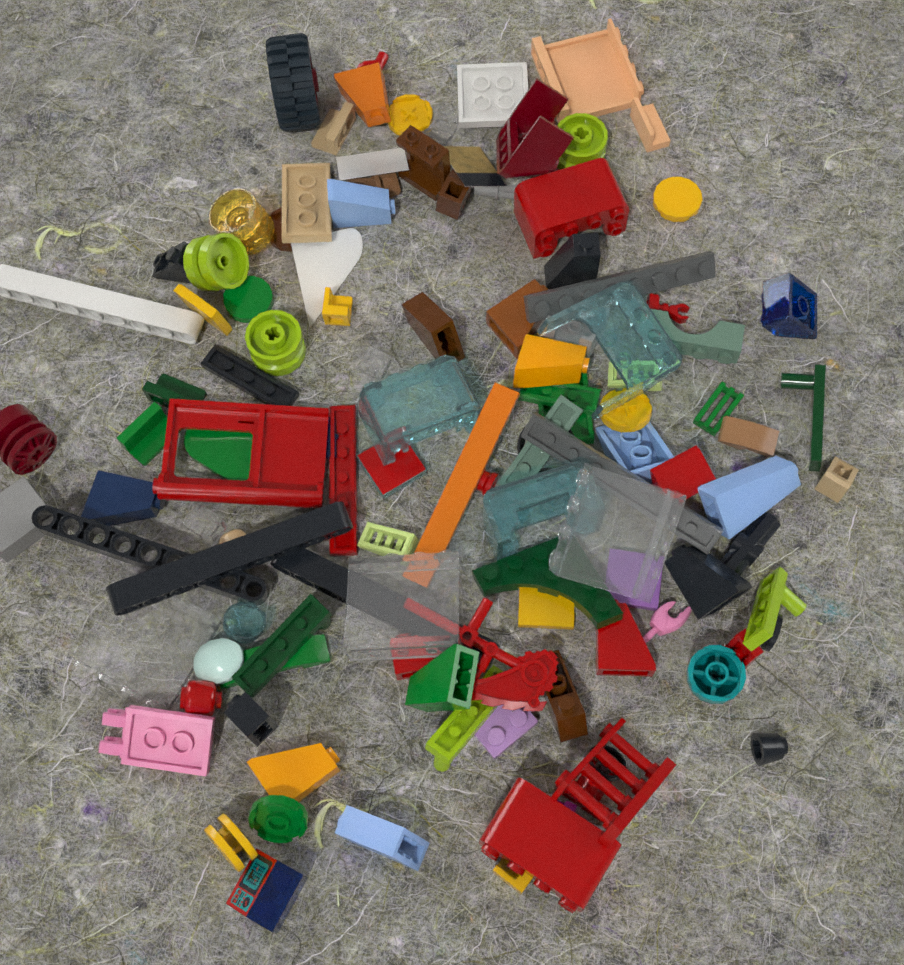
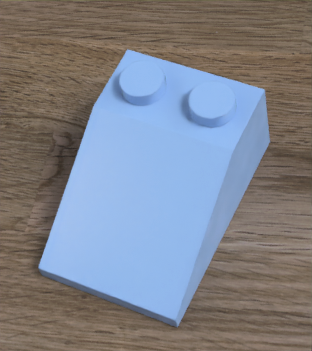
(635, 450)

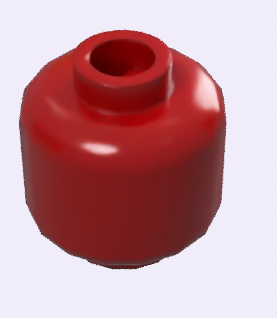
(200, 698)

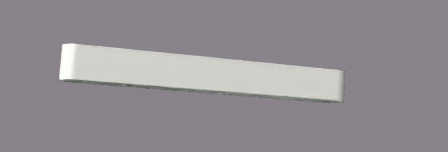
(100, 304)

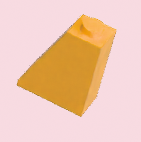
(549, 363)
(295, 771)

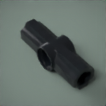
(750, 543)

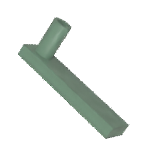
(533, 459)

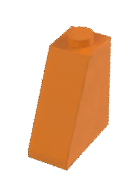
(367, 91)

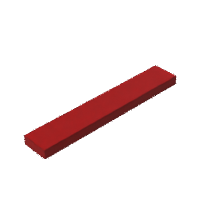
(344, 475)

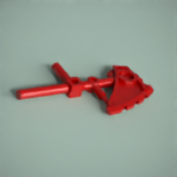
(513, 688)

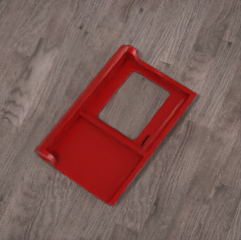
(284, 461)

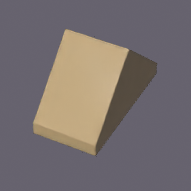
(836, 479)

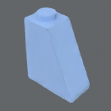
(358, 204)
(382, 837)

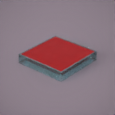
(394, 476)

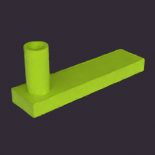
(770, 595)
(458, 730)

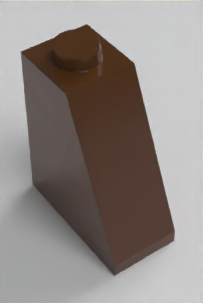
(433, 327)

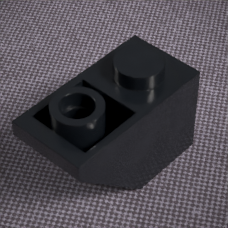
(170, 264)

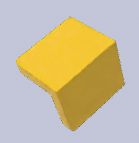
(336, 309)
(514, 880)

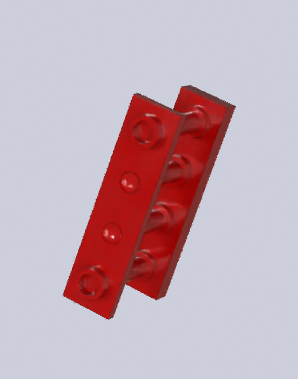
(627, 805)

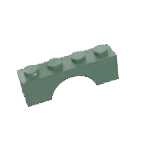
(719, 344)

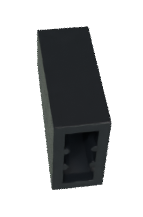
(574, 261)
(704, 580)

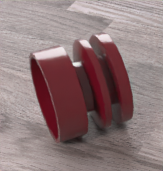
(24, 439)

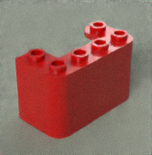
(569, 203)
(549, 845)

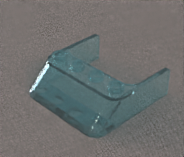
(628, 337)

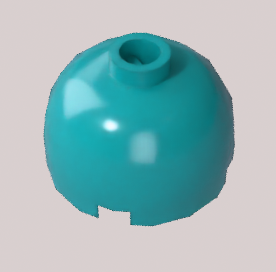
(721, 664)

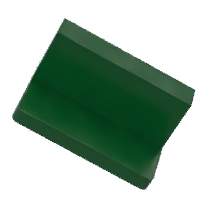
(171, 388)

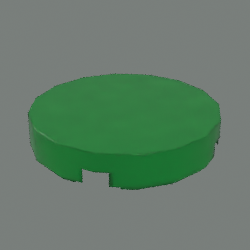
(248, 299)
(278, 818)

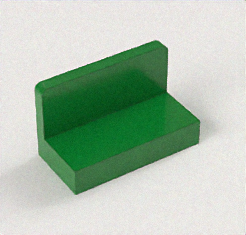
(145, 435)

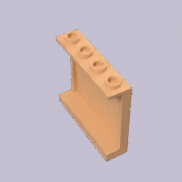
(589, 72)

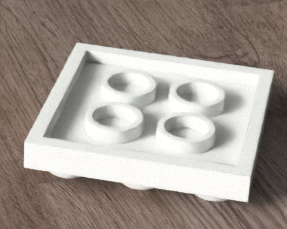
(489, 92)

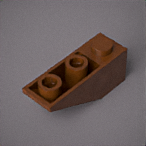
(453, 196)
(565, 705)

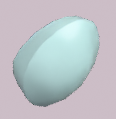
(218, 660)

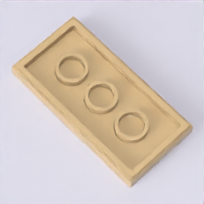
(305, 203)

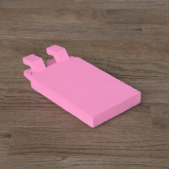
(160, 739)

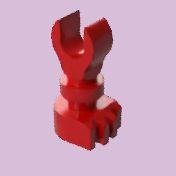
(653, 303)

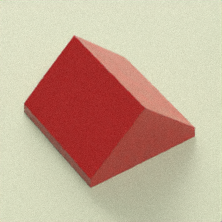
(683, 472)

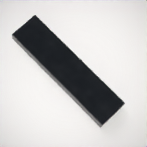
(248, 378)

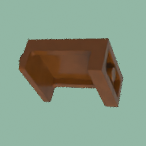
(426, 162)

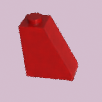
(623, 649)

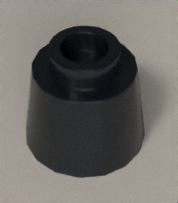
(768, 747)

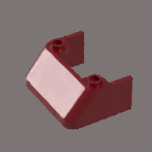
(529, 138)

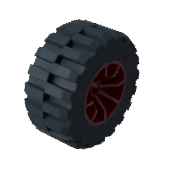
(293, 82)

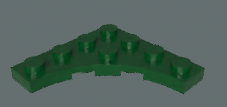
(531, 570)

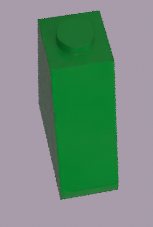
(445, 681)

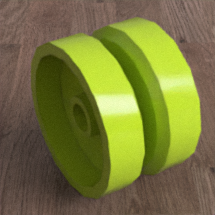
(588, 142)
(216, 262)
(275, 342)

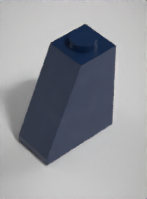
(121, 500)

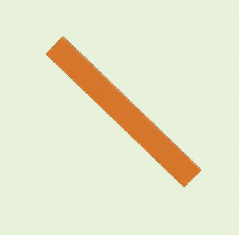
(468, 470)

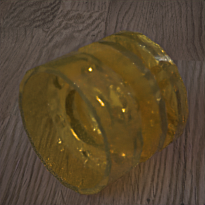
(244, 217)

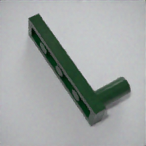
(816, 383)
(282, 645)

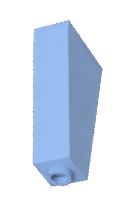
(747, 493)

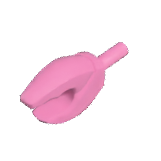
(663, 624)

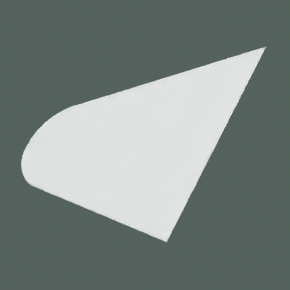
(325, 266)

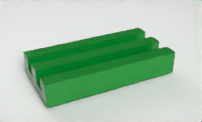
(729, 393)

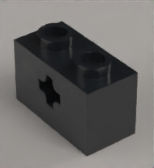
(250, 718)

